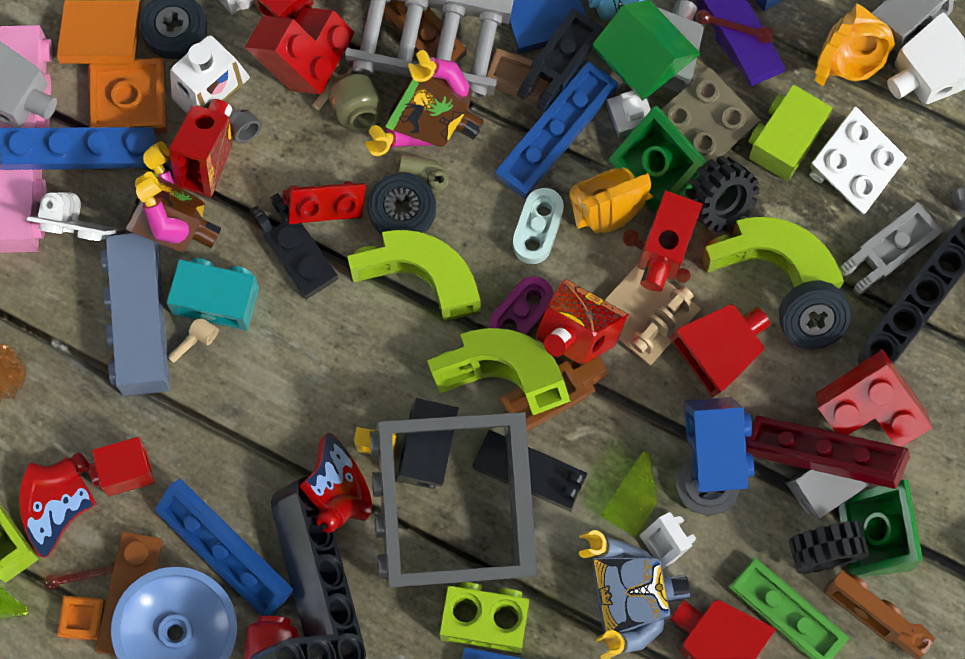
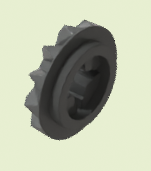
(709, 504)

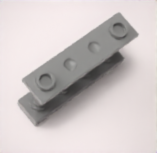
(489, 12)

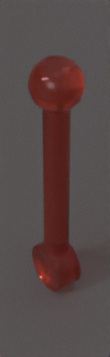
(763, 34)
(630, 238)
(52, 581)

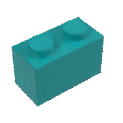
(213, 293)

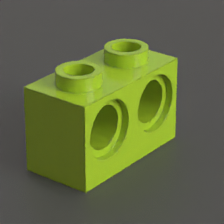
(482, 629)

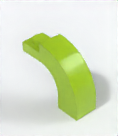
(778, 242)
(427, 258)
(506, 356)

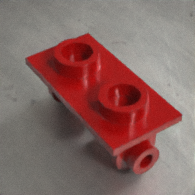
(324, 202)

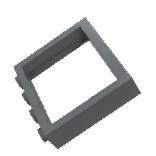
(519, 490)

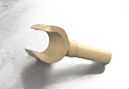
(321, 100)
(199, 330)

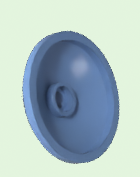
(168, 600)

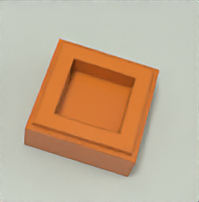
(80, 618)

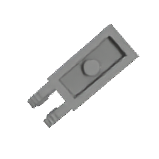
(893, 247)

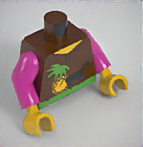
(428, 108)
(165, 210)

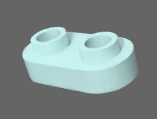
(537, 227)

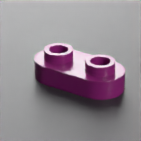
(518, 311)

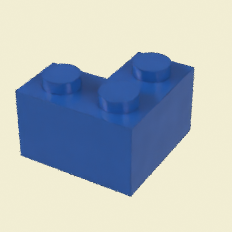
(718, 443)

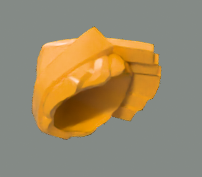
(855, 47)
(609, 199)

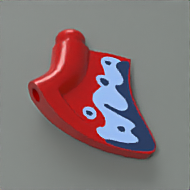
(337, 486)
(52, 500)

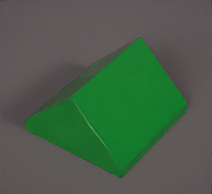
(644, 47)
(661, 152)
(888, 530)

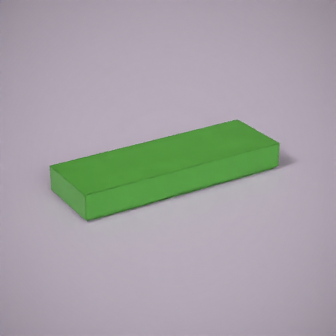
(787, 612)

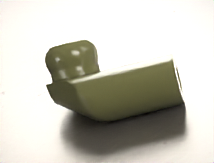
(424, 168)

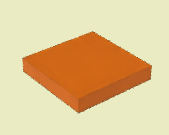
(99, 32)
(128, 94)

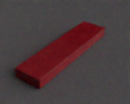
(827, 452)

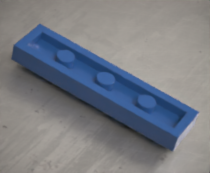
(556, 130)
(74, 148)
(223, 549)

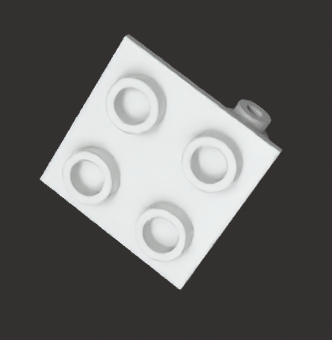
(857, 161)
(60, 214)

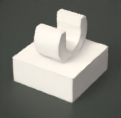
(627, 112)
(667, 539)

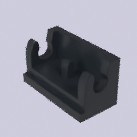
(426, 453)

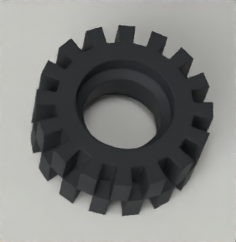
(733, 203)
(828, 547)

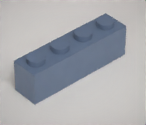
(136, 315)

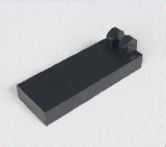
(549, 477)

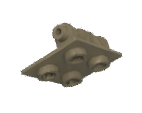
(711, 115)

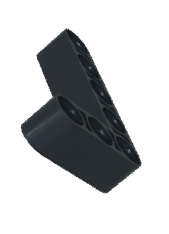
(911, 307)
(317, 581)

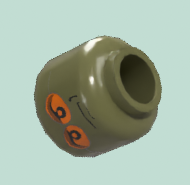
(356, 102)

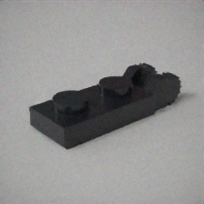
(561, 57)
(296, 250)

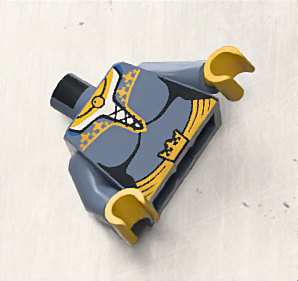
(630, 593)

